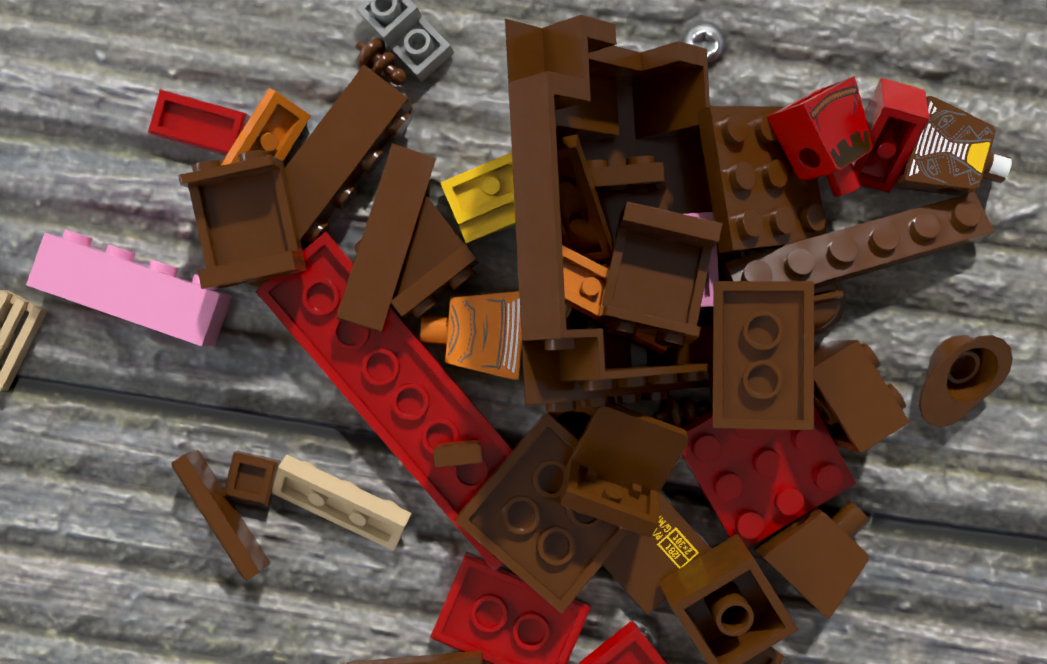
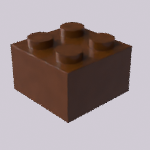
(854, 397)
(727, 604)

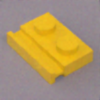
(483, 198)

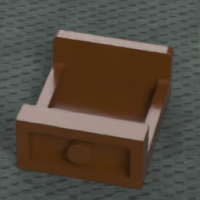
(244, 220)
(657, 274)

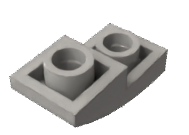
(407, 34)

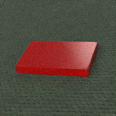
(506, 618)

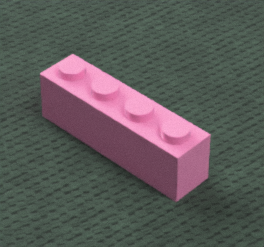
(128, 289)

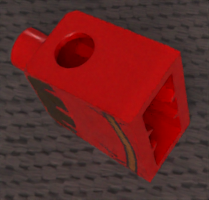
(825, 135)

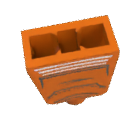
(480, 333)

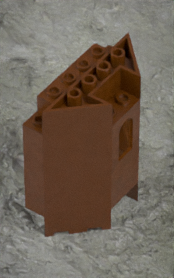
(621, 107)

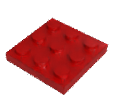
(764, 475)

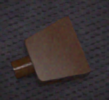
(819, 555)

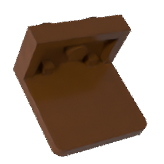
(637, 182)
(431, 264)
(622, 467)

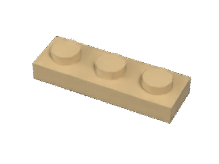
(340, 502)

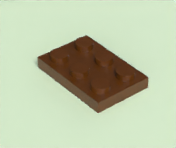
(763, 355)

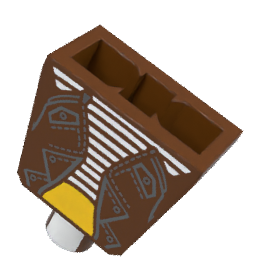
(952, 154)

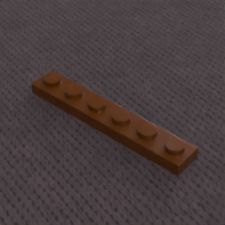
(869, 245)

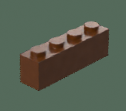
(343, 149)

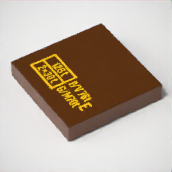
(644, 561)

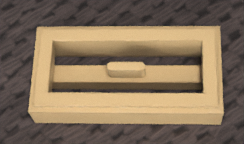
(25, 336)

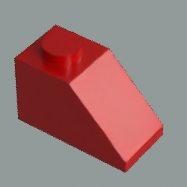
(895, 122)

